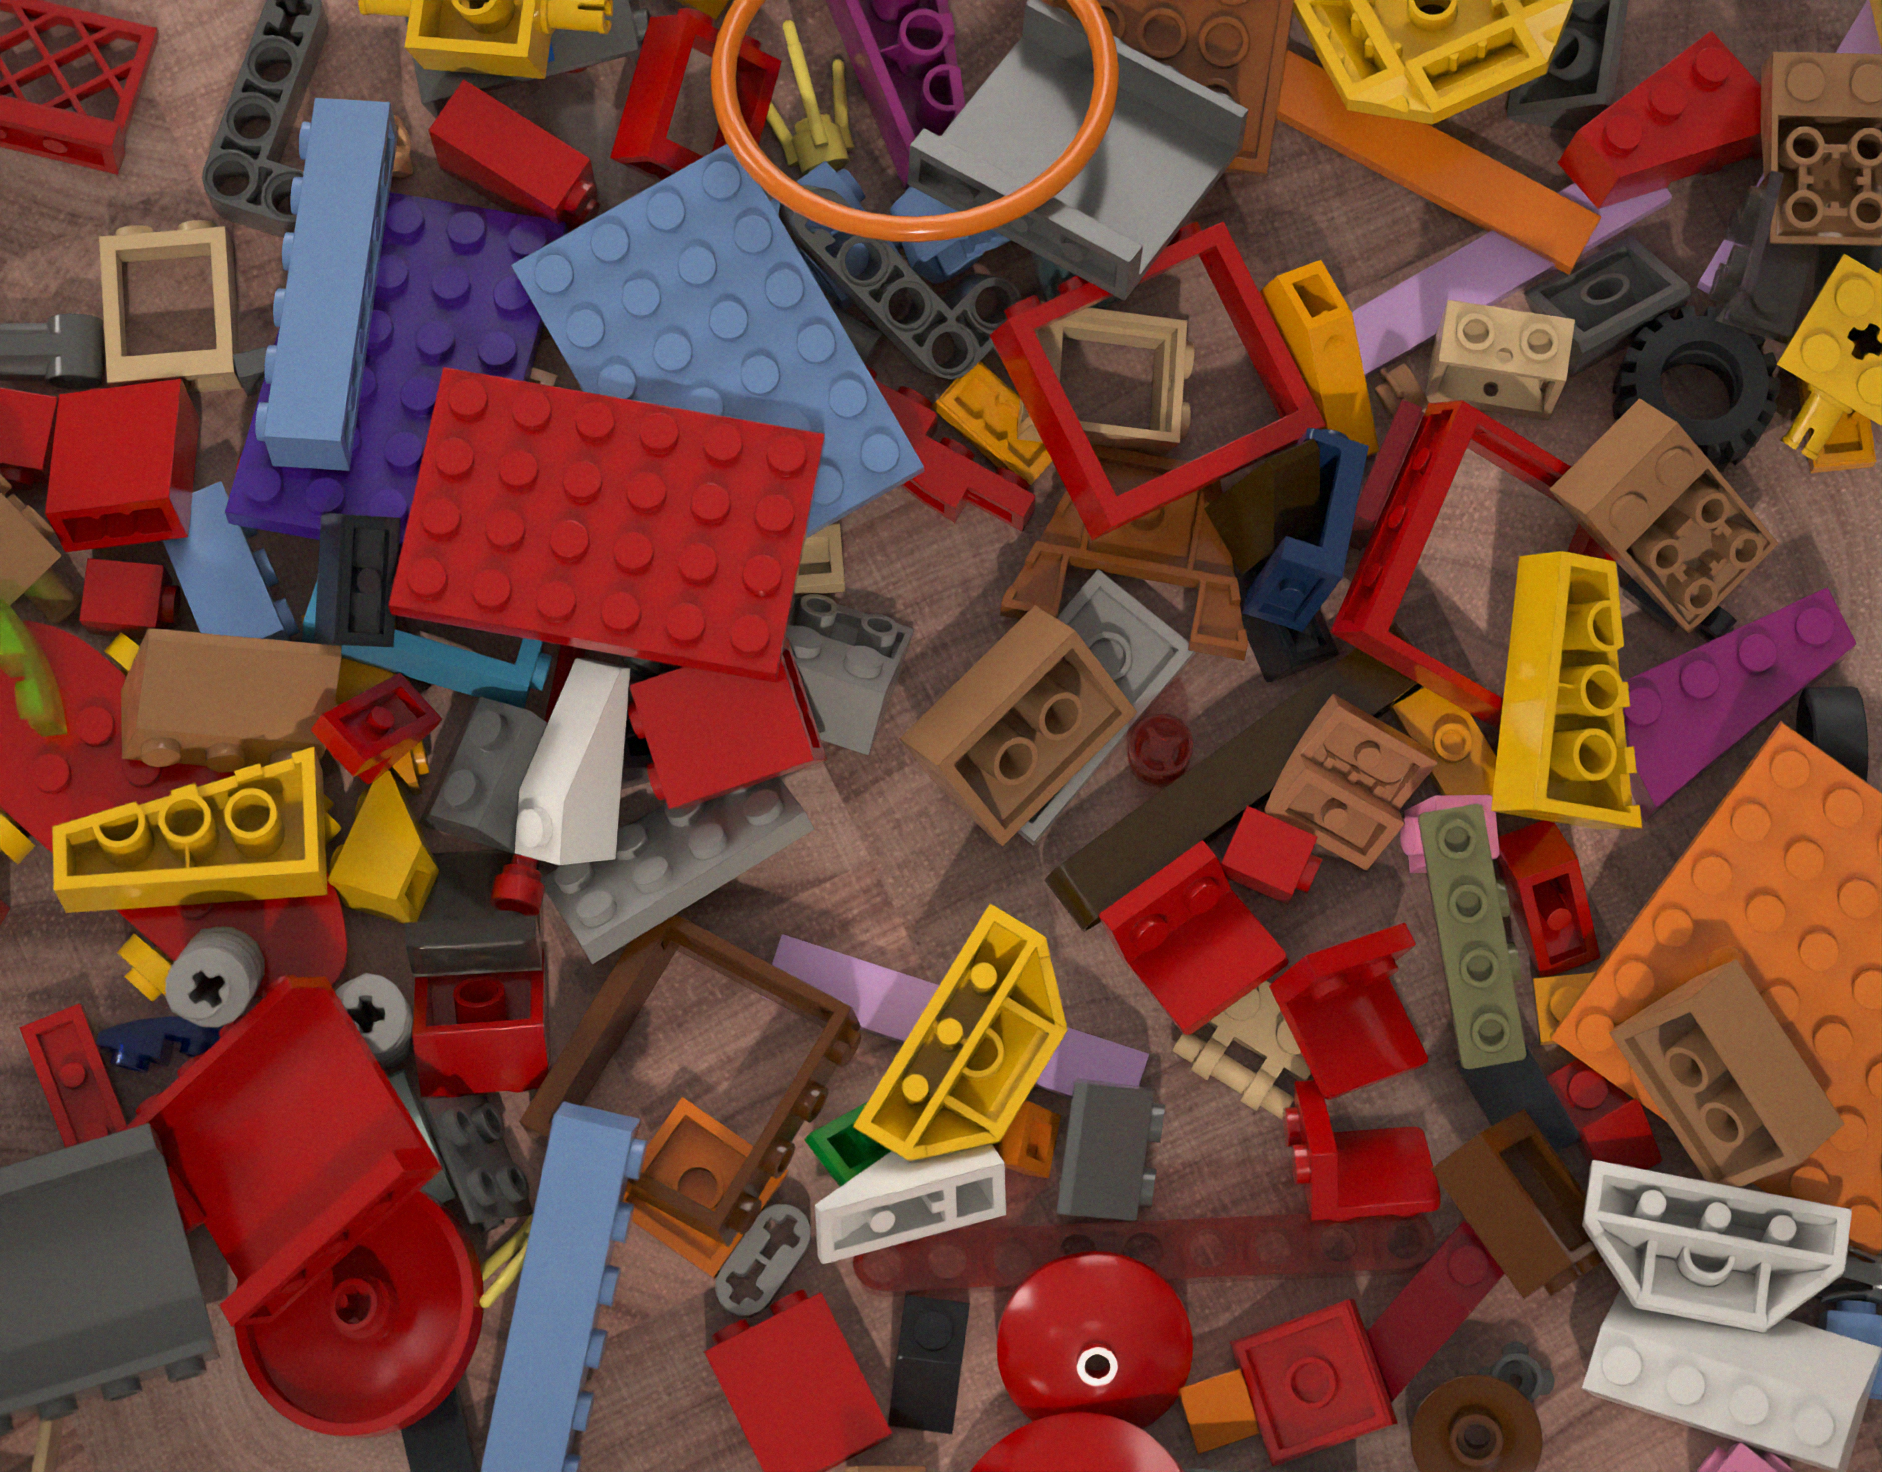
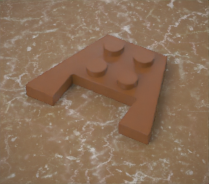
(1165, 546)

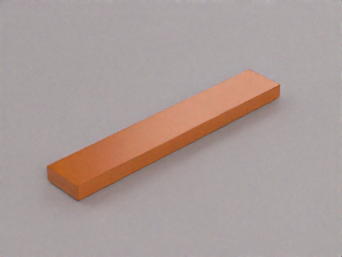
(1438, 168)

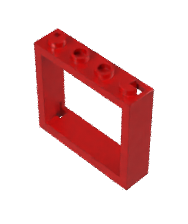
(1062, 432)
(1405, 528)

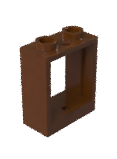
(1521, 1205)

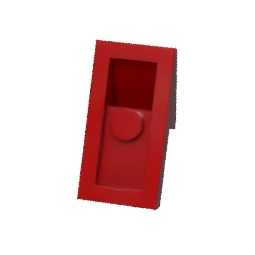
(376, 727)
(1607, 1121)

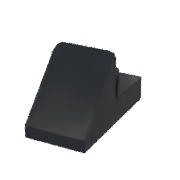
(928, 1364)

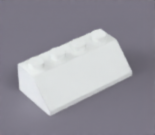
(1772, 1389)

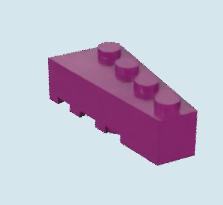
(904, 67)
(1723, 691)

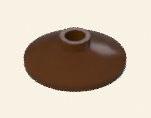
(1470, 1399)

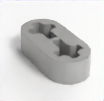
(776, 1270)

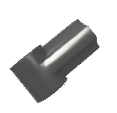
(61, 352)

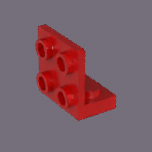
(1192, 939)
(1350, 1013)

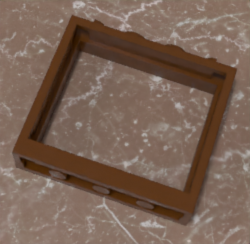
(615, 1011)

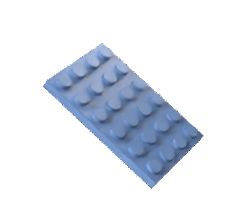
(713, 311)

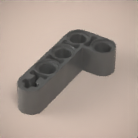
(270, 101)
(887, 274)

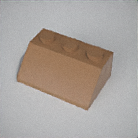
(225, 699)
(1019, 724)
(1727, 1078)

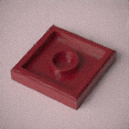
(1384, 472)

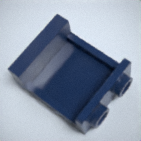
(1307, 571)

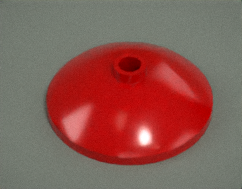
(1088, 1308)

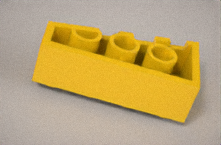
(1565, 699)
(201, 844)

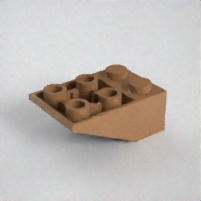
(1827, 141)
(1664, 514)

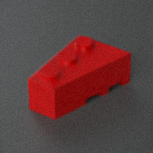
(1673, 125)

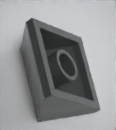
(1581, 71)
(1610, 299)

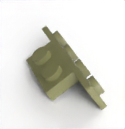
(1472, 936)

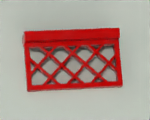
(49, 128)

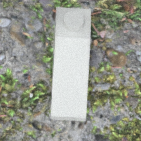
(576, 773)
(910, 1201)

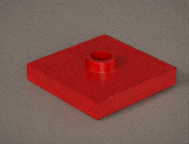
(1313, 1382)

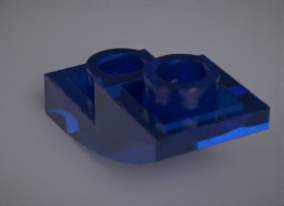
(152, 1041)

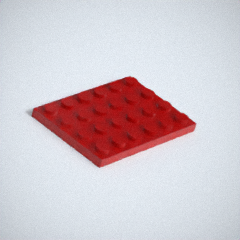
(608, 524)

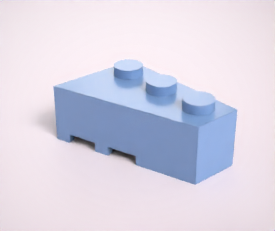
(224, 576)

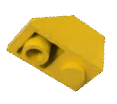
(386, 858)

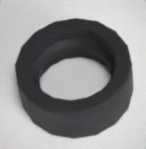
(1835, 724)

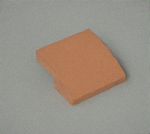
(1350, 781)

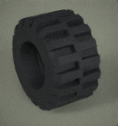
(1726, 353)

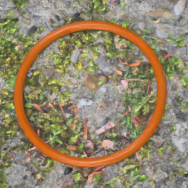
(914, 227)

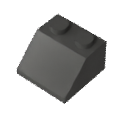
(483, 774)
(1108, 1150)

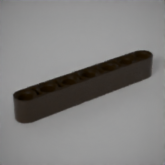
(1216, 789)

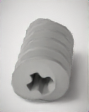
(373, 995)
(221, 999)

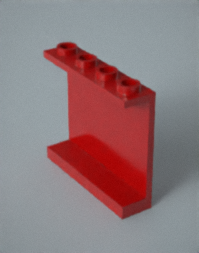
(288, 1143)

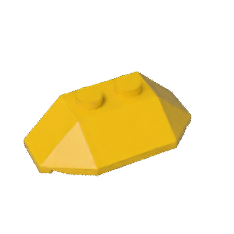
(972, 1046)

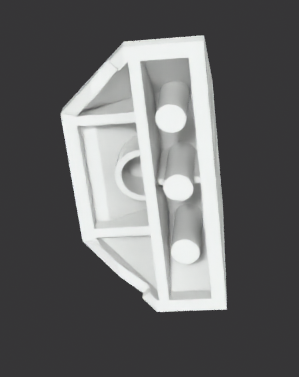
(1712, 1246)

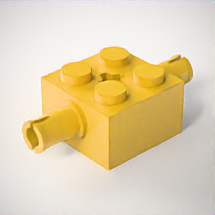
(490, 40)
(1823, 355)

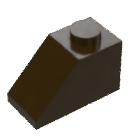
(1269, 505)

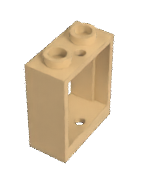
(1502, 347)
(1171, 366)
(197, 369)

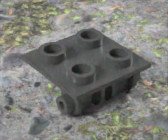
(478, 1159)

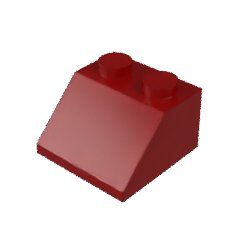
(481, 1032)

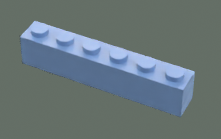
(329, 284)
(563, 1291)

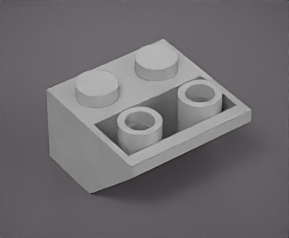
(846, 667)

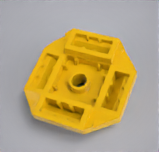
(1427, 66)

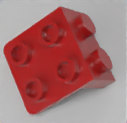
(1358, 1169)

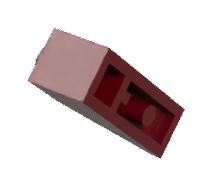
(1432, 1307)

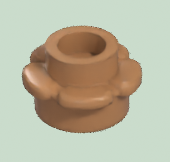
(1399, 385)

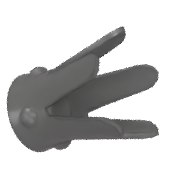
(1869, 1275)

